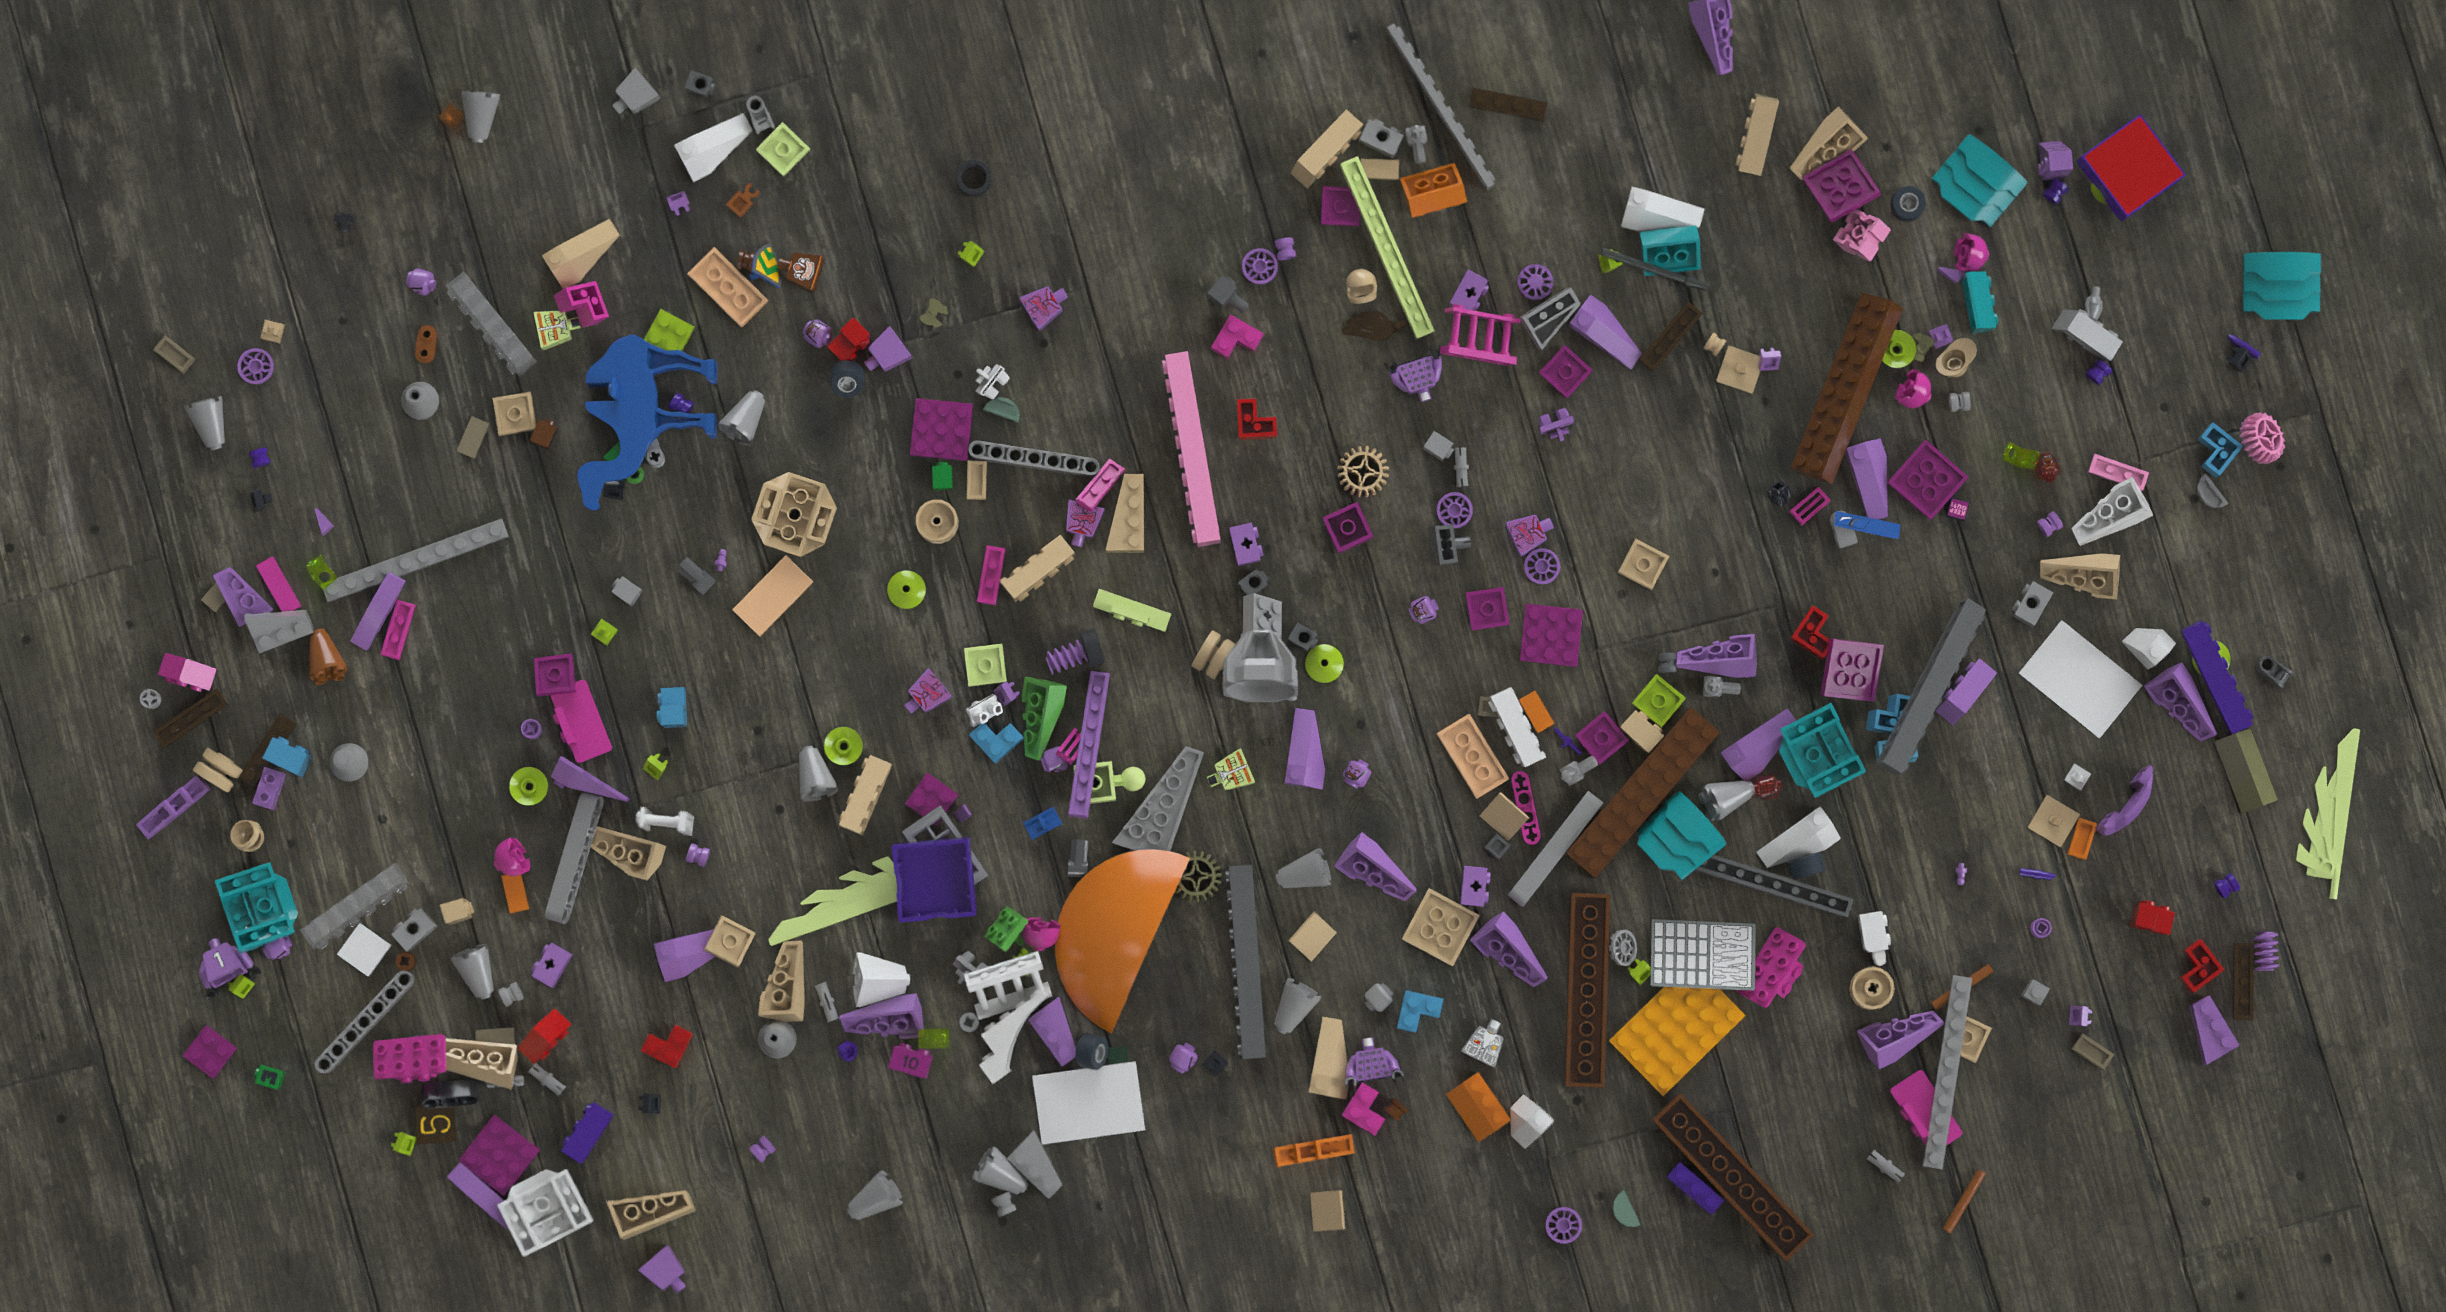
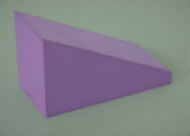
(1951, 274)
(324, 523)
(962, 813)

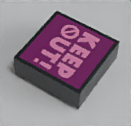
(1957, 509)

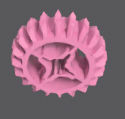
(2262, 438)

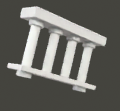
(683, 822)
(1002, 972)

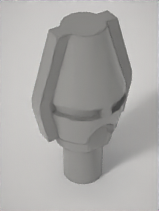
(2094, 304)

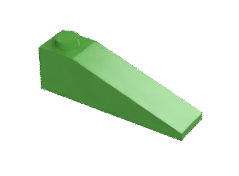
(1042, 708)

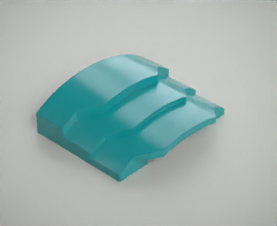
(1978, 181)
(2281, 284)
(1819, 752)
(1679, 836)
(257, 906)

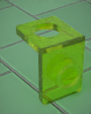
(2022, 457)
(318, 566)
(933, 1038)

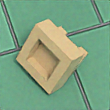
(272, 331)

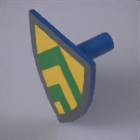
(765, 266)

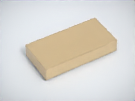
(1381, 169)
(976, 480)

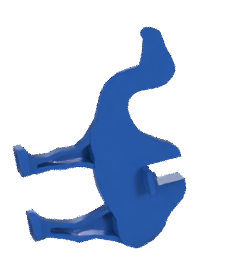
(635, 416)

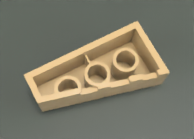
(1758, 134)
(1327, 148)
(865, 795)
(482, 1060)
(648, 1212)

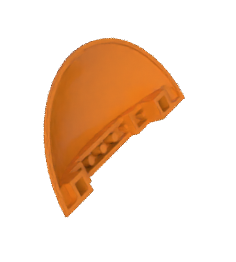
(1110, 928)

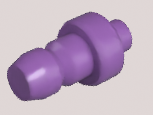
(721, 563)
(1960, 870)

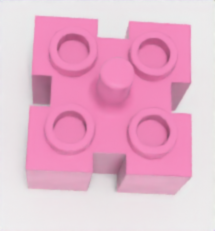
(1861, 234)

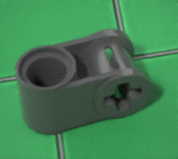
(2276, 674)

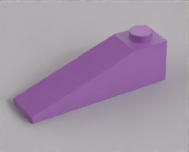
(1712, 26)
(1757, 748)
(1305, 756)
(683, 955)
(892, 1016)
(1892, 1040)

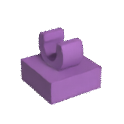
(678, 200)
(1941, 336)
(1769, 360)
(1005, 694)
(2079, 1016)

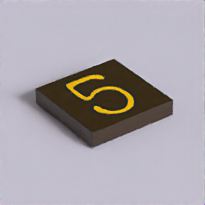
(435, 1125)

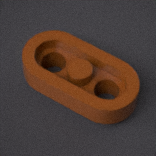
(428, 344)

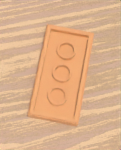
(727, 287)
(772, 595)
(1472, 756)

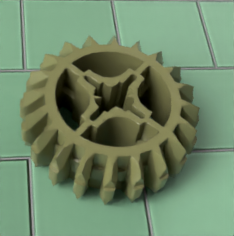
(1213, 875)

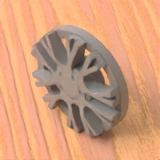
(1621, 946)

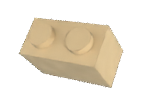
(1641, 731)
(457, 911)

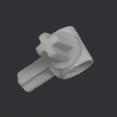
(1417, 138)
(1715, 687)
(1575, 771)

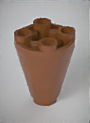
(324, 659)

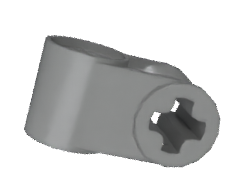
(759, 116)
(654, 449)
(1843, 536)

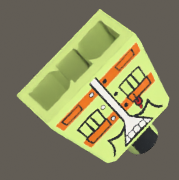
(554, 328)
(1232, 772)

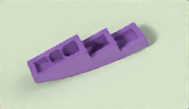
(377, 611)
(173, 807)
(478, 1192)

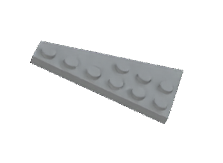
(1160, 814)

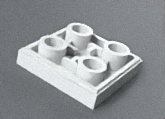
(364, 949)

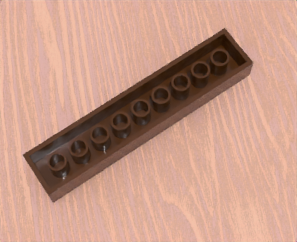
(1846, 388)
(1642, 793)
(1587, 990)
(1732, 1177)

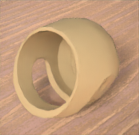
(1361, 283)
(247, 835)

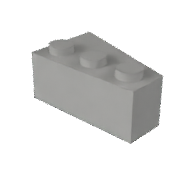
(1549, 316)
(2088, 333)
(277, 628)
(1035, 1165)

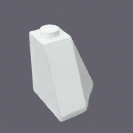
(2149, 645)
(877, 979)
(1528, 1121)

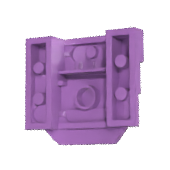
(2113, 821)

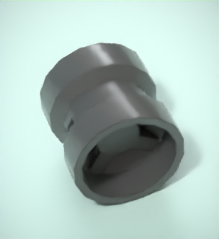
(1667, 663)

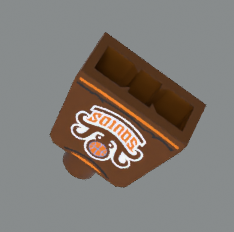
(803, 270)

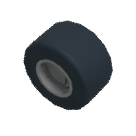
(1908, 203)
(847, 379)
(1806, 866)
(1091, 1051)

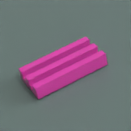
(1797, 516)
(1065, 756)

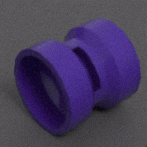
(2055, 191)
(2099, 371)
(680, 404)
(2226, 885)

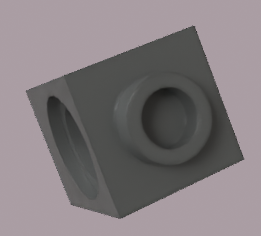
(694, 78)
(1247, 589)
(1299, 629)

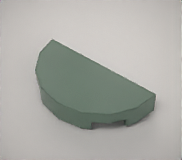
(1004, 408)
(1623, 1211)

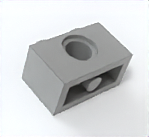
(1386, 147)
(2039, 595)
(425, 927)

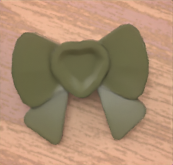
(929, 316)
(1925, 343)

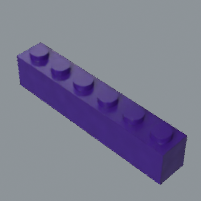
(2216, 676)

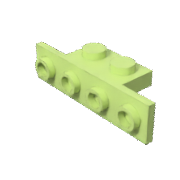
(1132, 610)

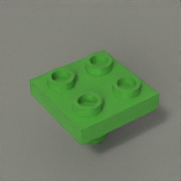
(1007, 929)

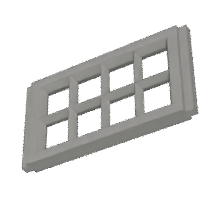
(931, 818)

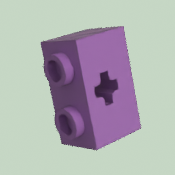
(1470, 281)
(1243, 555)
(269, 788)
(1468, 896)
(561, 959)

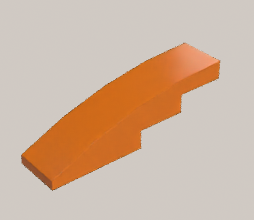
(1313, 1150)

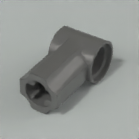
(699, 579)
(1078, 861)

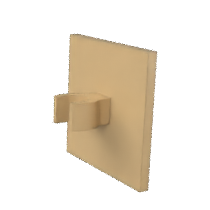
(1739, 370)
(1504, 816)
(2053, 821)
(1312, 936)
(1327, 1210)

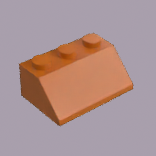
(1433, 190)
(1478, 1107)

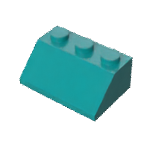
(1671, 249)
(1979, 302)

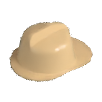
(1956, 358)

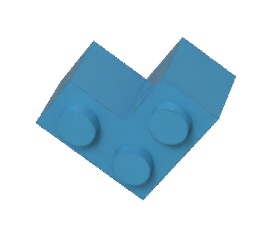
(2223, 449)
(673, 707)
(1885, 721)
(996, 746)
(290, 758)
(1413, 1006)

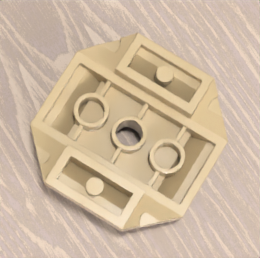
(782, 497)

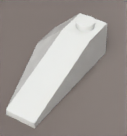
(708, 148)
(1656, 212)

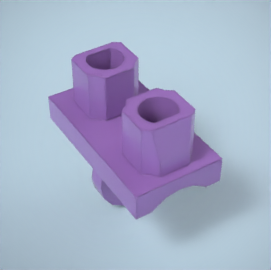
(1563, 420)

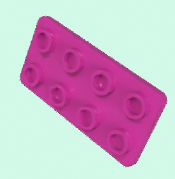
(581, 723)
(1776, 968)
(410, 1058)
(1915, 1099)

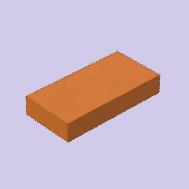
(1536, 711)
(2082, 839)
(515, 893)

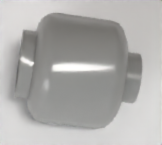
(1378, 997)

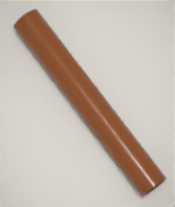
(1976, 977)
(1964, 1201)

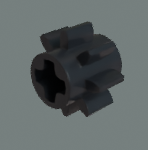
(1779, 493)

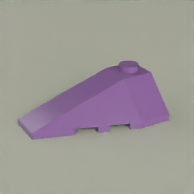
(1601, 328)
(1869, 472)
(1728, 658)
(2180, 696)
(574, 777)
(1371, 864)
(1507, 945)

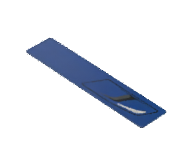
(1867, 525)

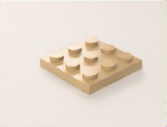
(1440, 927)

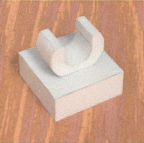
(2077, 777)

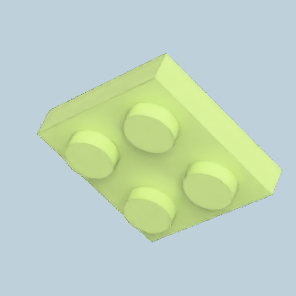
(783, 149)
(985, 665)

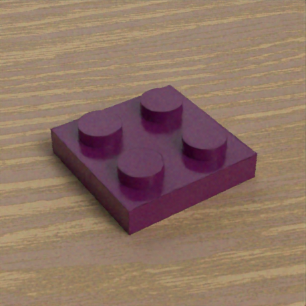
(1339, 207)
(1565, 371)
(1487, 608)
(554, 675)
(1601, 737)
(930, 795)
(210, 1052)

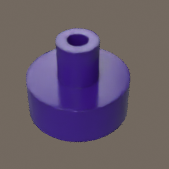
(847, 1051)

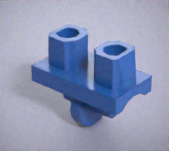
(1042, 823)

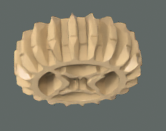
(1371, 473)

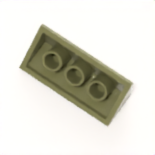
(2245, 770)

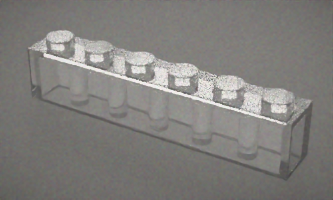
(490, 322)
(354, 906)

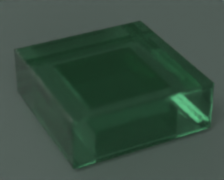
(1118, 1055)

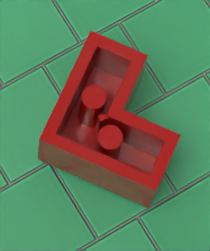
(850, 341)
(1250, 425)
(1808, 634)
(2152, 918)
(2204, 969)
(544, 1036)
(670, 1051)

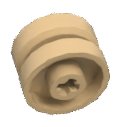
(948, 521)
(1212, 654)
(219, 767)
(1882, 985)

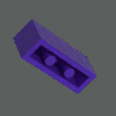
(587, 1132)
(1694, 1188)

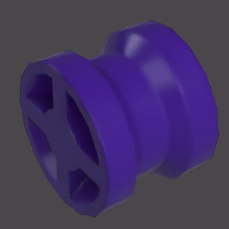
(259, 457)

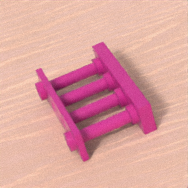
(1470, 351)

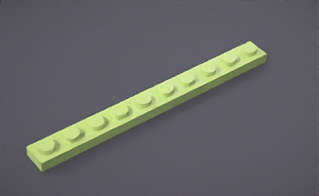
(1386, 247)

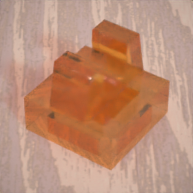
(452, 116)

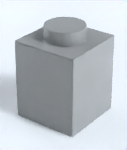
(1439, 446)
(626, 590)
(2035, 992)

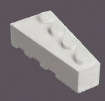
(1516, 727)

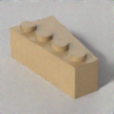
(1128, 521)
(1038, 568)

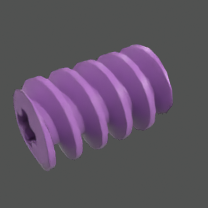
(1065, 656)
(2266, 951)

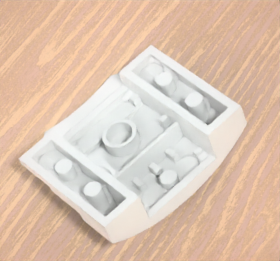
(544, 1210)

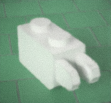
(1874, 935)

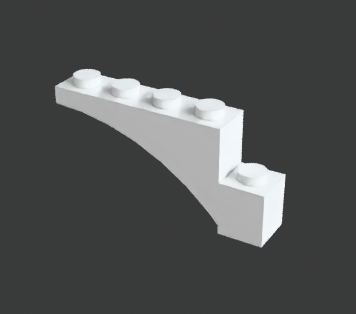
(1003, 1036)

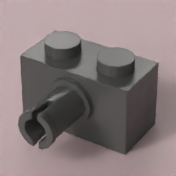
(1225, 293)
(1444, 544)

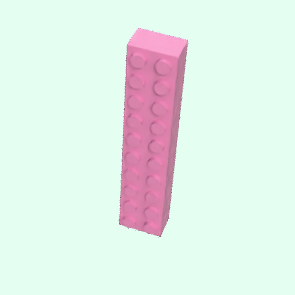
(1192, 448)

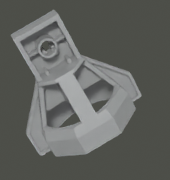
(1260, 663)

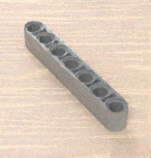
(1027, 452)
(1555, 849)
(574, 857)
(355, 1025)

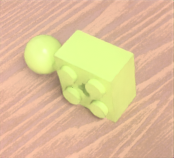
(1131, 779)

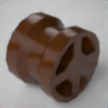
(745, 260)
(409, 961)
(1396, 1110)

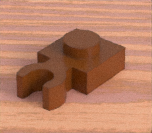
(740, 202)

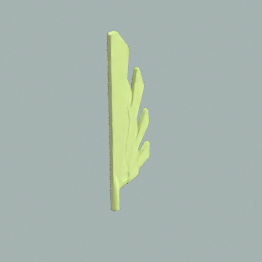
(2331, 822)
(839, 905)

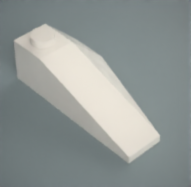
(2115, 512)
(1804, 838)

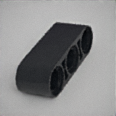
(450, 1093)

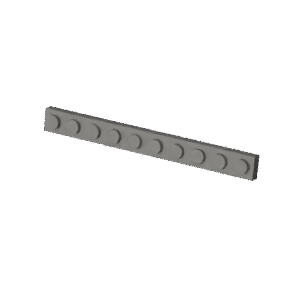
(1437, 100)
(416, 559)
(1947, 1072)

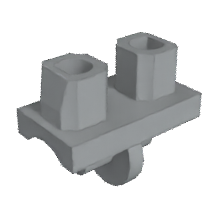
(964, 965)

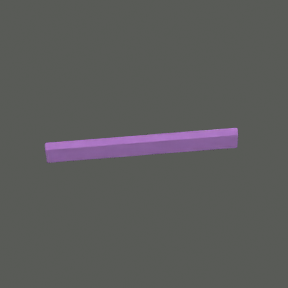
(1089, 744)

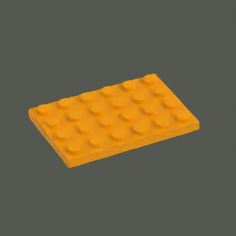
(1675, 1032)

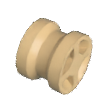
(1714, 344)

